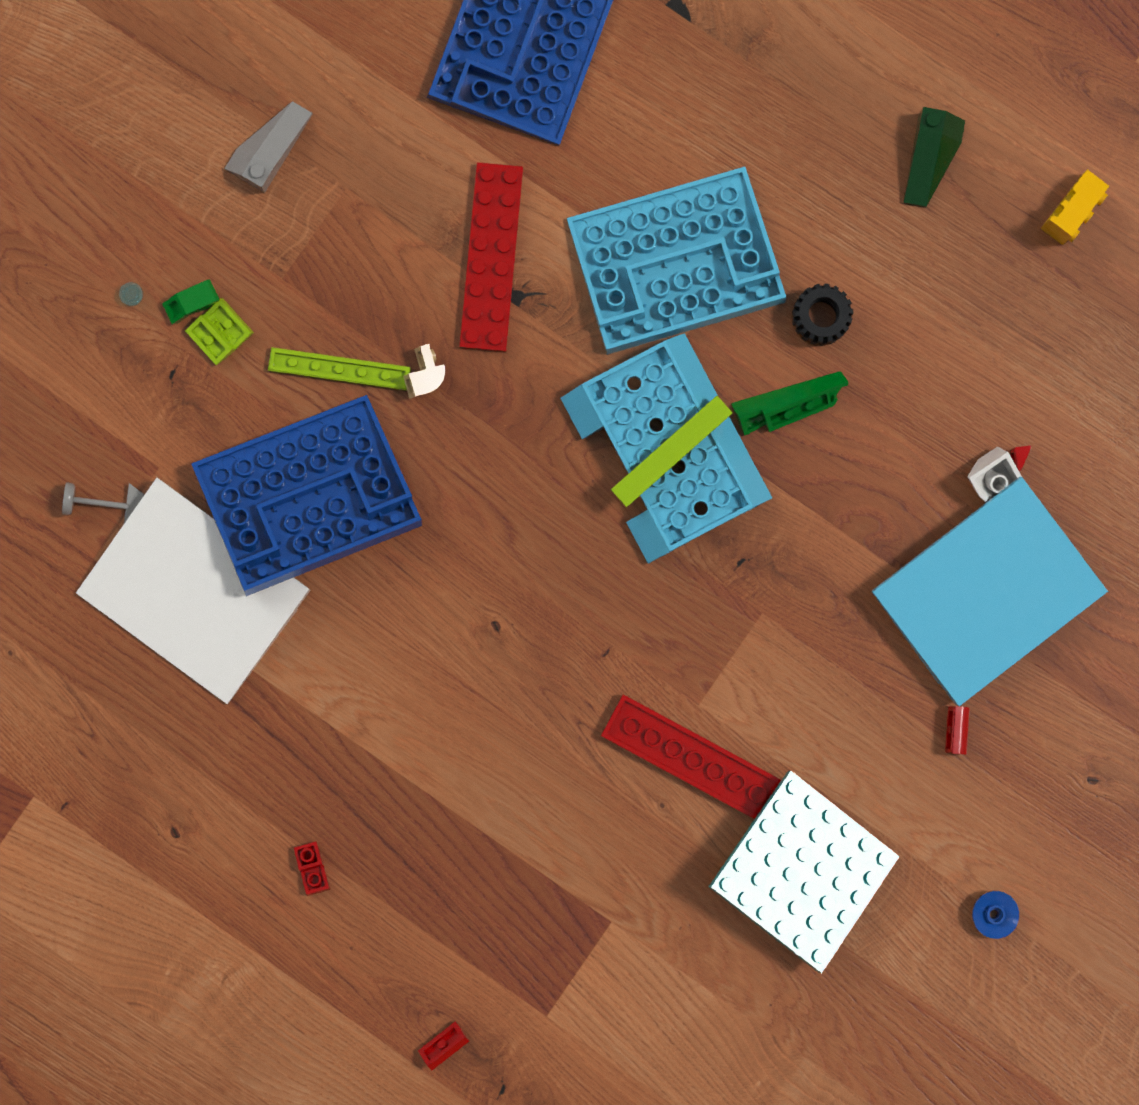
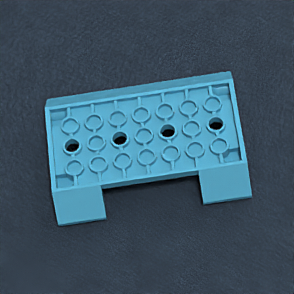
(715, 470)

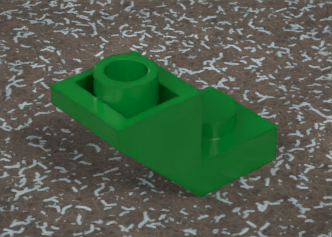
(190, 300)

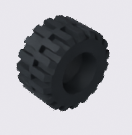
(832, 297)

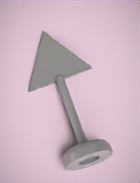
(133, 498)

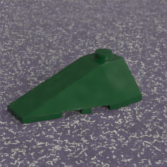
(934, 148)

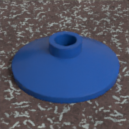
(1006, 917)

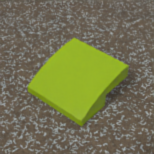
(219, 331)

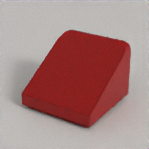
(1019, 455)

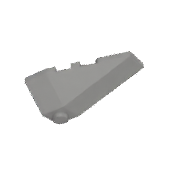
(267, 149)

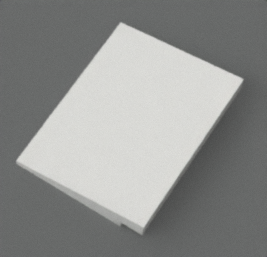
(181, 596)

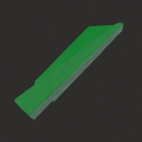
(789, 403)

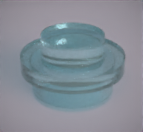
(131, 294)

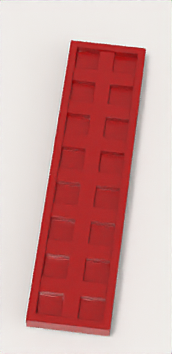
(491, 257)

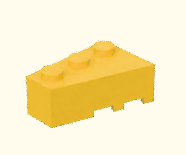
(1076, 208)

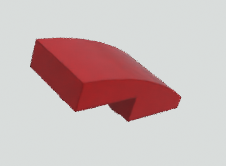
(311, 868)

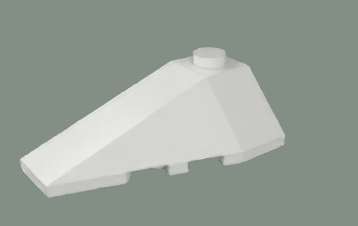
(993, 473)

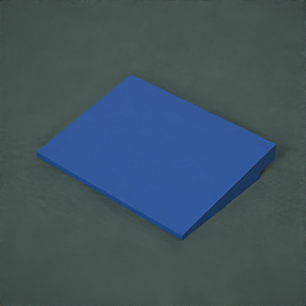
(520, 61)
(307, 495)

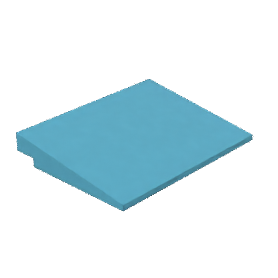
(676, 260)
(989, 591)

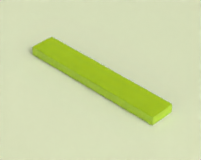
(338, 368)
(671, 451)

